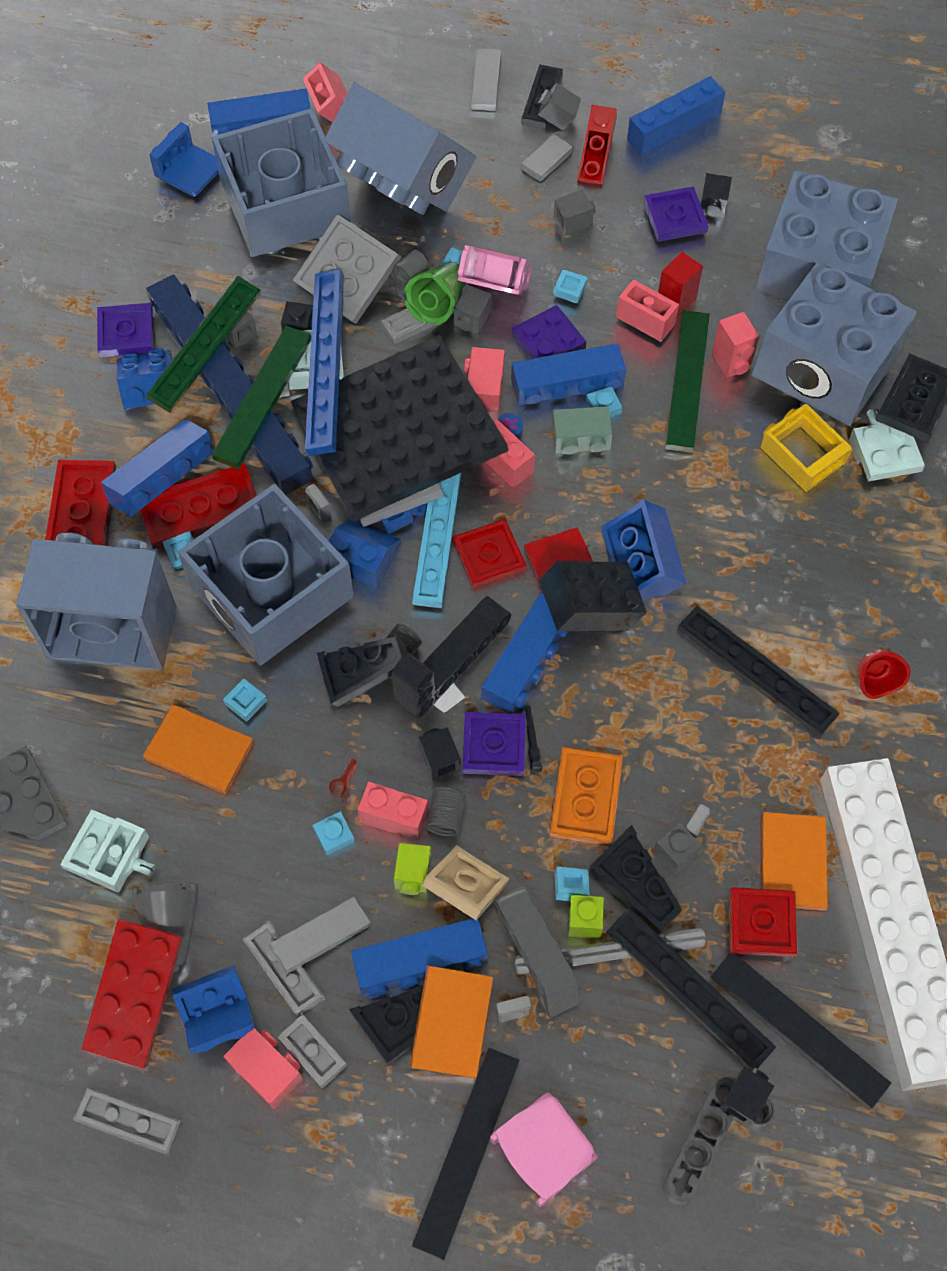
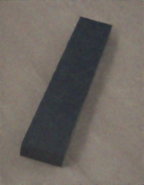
(758, 671)
(691, 990)
(801, 1030)
(465, 1154)

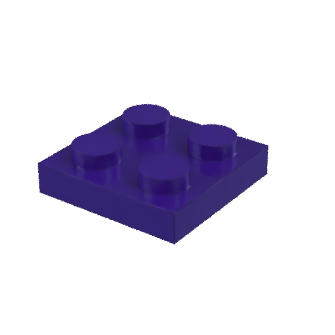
(675, 214)
(125, 329)
(548, 334)
(494, 744)

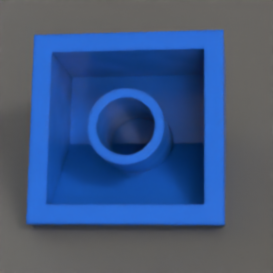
(365, 550)

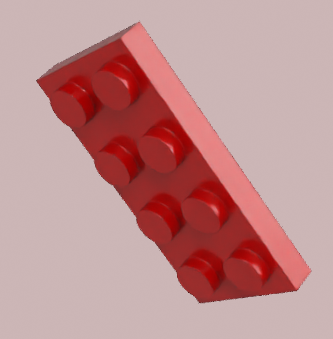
(80, 500)
(197, 504)
(132, 993)

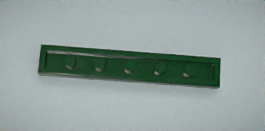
(203, 344)
(687, 382)
(261, 397)

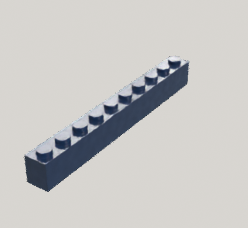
(229, 386)

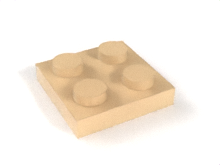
(466, 882)

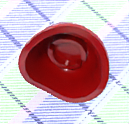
(882, 673)

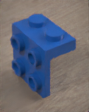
(183, 163)
(138, 374)
(213, 1009)

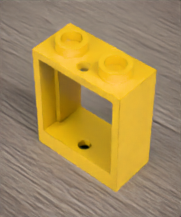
(805, 417)

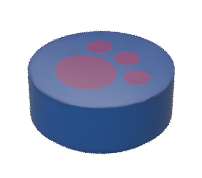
(512, 423)

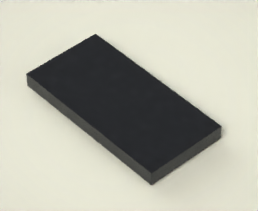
(916, 398)

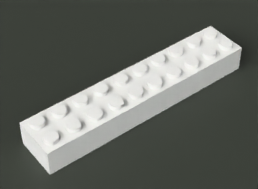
(892, 916)

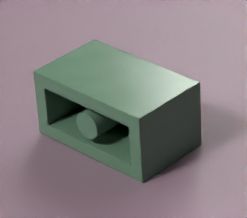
(582, 430)

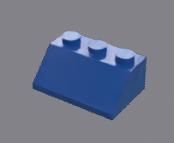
(647, 544)

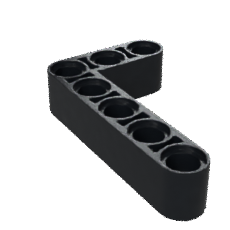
(421, 684)

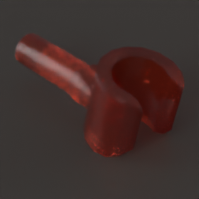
(343, 779)

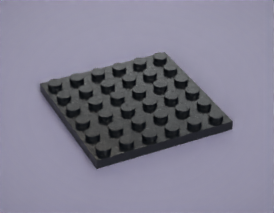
(405, 428)

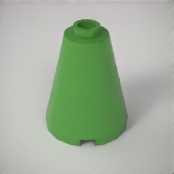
(434, 294)

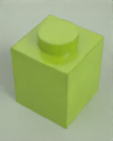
(412, 868)
(585, 916)

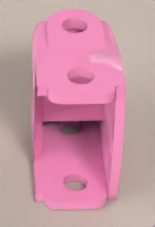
(494, 270)
(545, 1147)

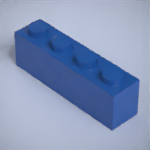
(247, 111)
(675, 115)
(568, 374)
(157, 467)
(523, 659)
(405, 959)

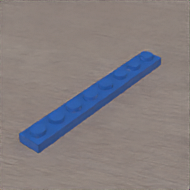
(324, 363)

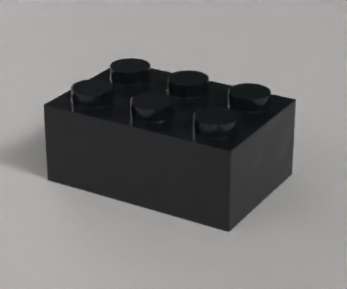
(592, 596)

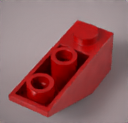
(597, 144)

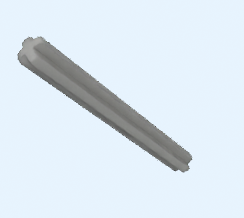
(612, 951)

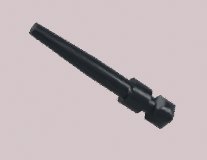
(534, 751)

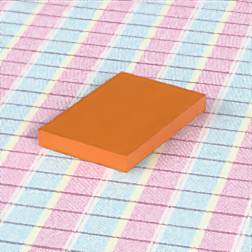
(198, 749)
(586, 796)
(796, 857)
(451, 1022)

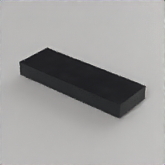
(545, 79)

